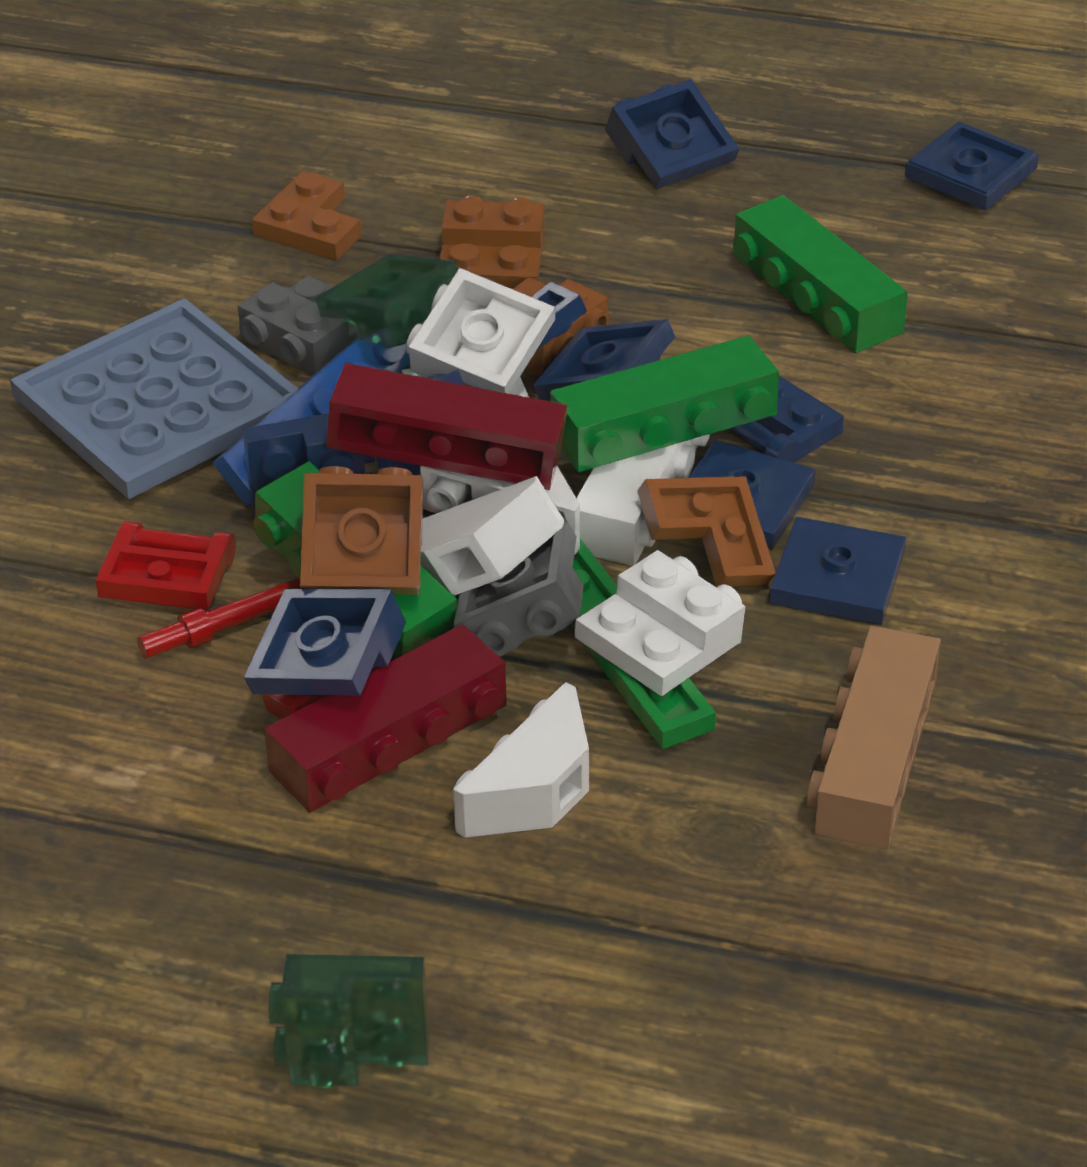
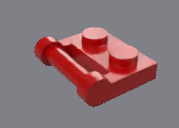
(165, 566)

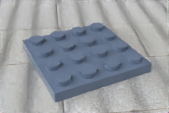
(153, 396)

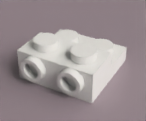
(480, 332)
(663, 622)

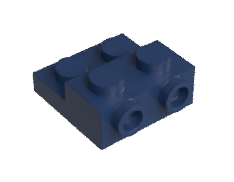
(670, 133)
(605, 351)
(286, 445)
(325, 642)

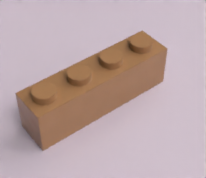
(875, 737)

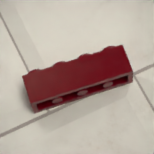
(445, 425)
(399, 714)

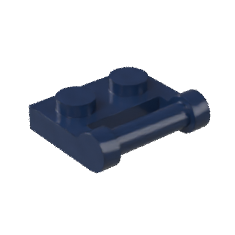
(797, 428)

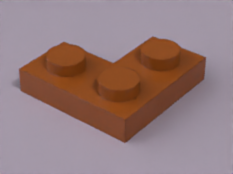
(306, 217)
(720, 514)

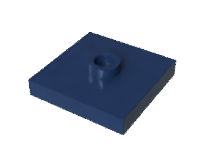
(971, 165)
(774, 483)
(838, 570)

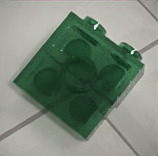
(388, 297)
(348, 1015)

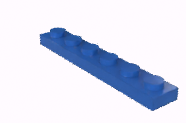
(311, 400)

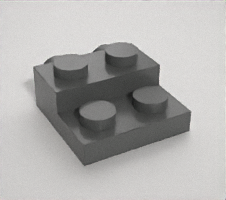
(290, 325)
(529, 601)

